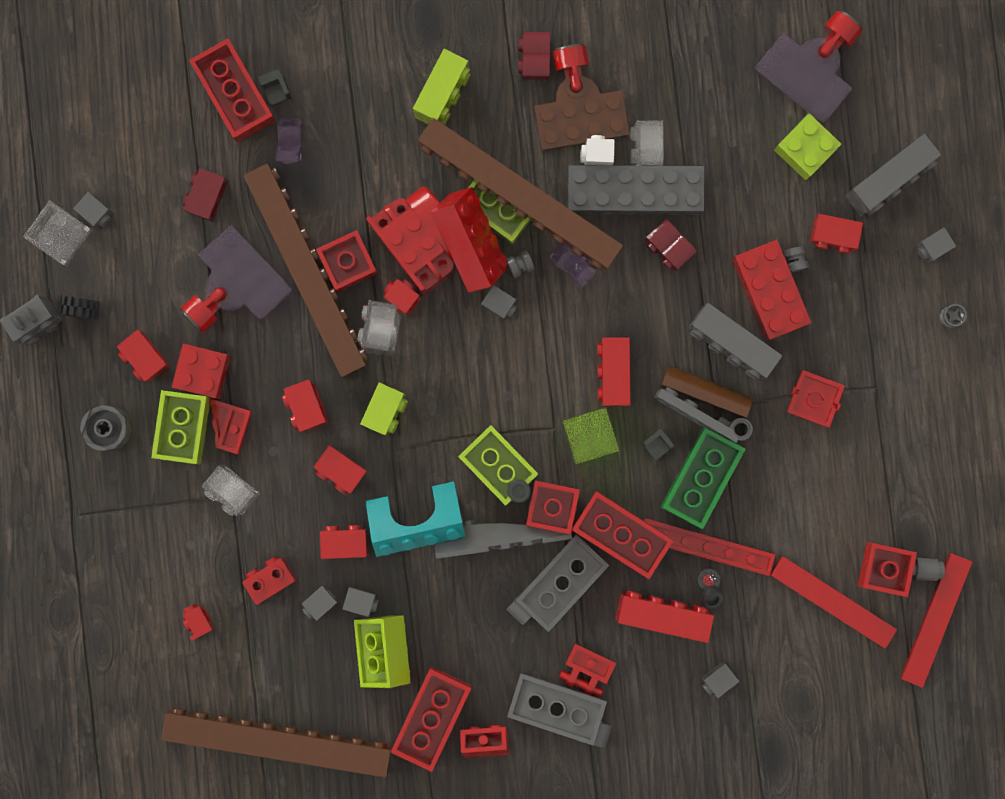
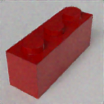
(614, 371)

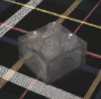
(57, 233)
(230, 490)

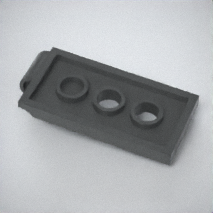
(689, 410)
(544, 599)
(580, 717)

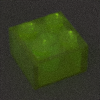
(590, 436)

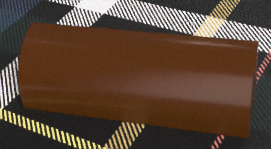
(706, 392)

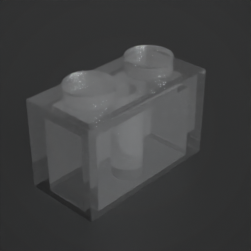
(648, 143)

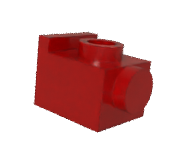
(197, 621)

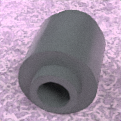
(928, 569)

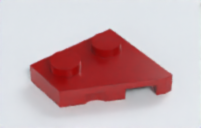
(229, 425)

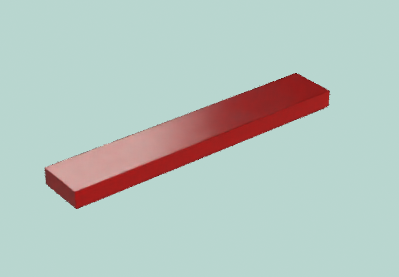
(717, 549)
(833, 602)
(936, 620)

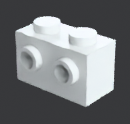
(597, 151)

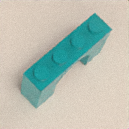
(442, 526)

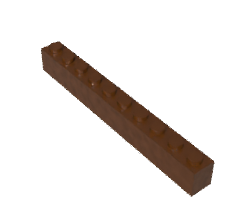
(519, 194)
(305, 270)
(276, 743)

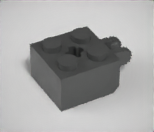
(31, 320)

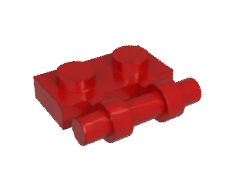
(590, 663)

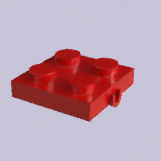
(815, 399)

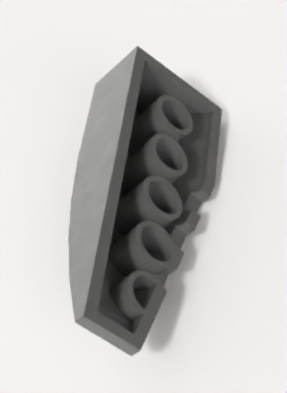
(495, 536)

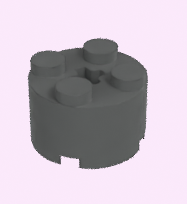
(97, 437)

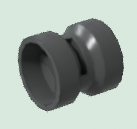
(794, 254)
(520, 264)
(956, 312)

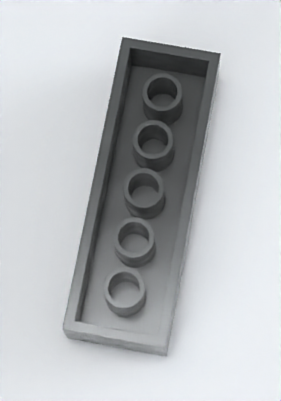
(635, 190)

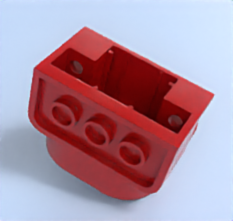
(415, 239)

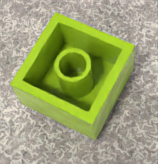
(807, 146)
(384, 410)

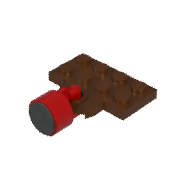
(579, 106)

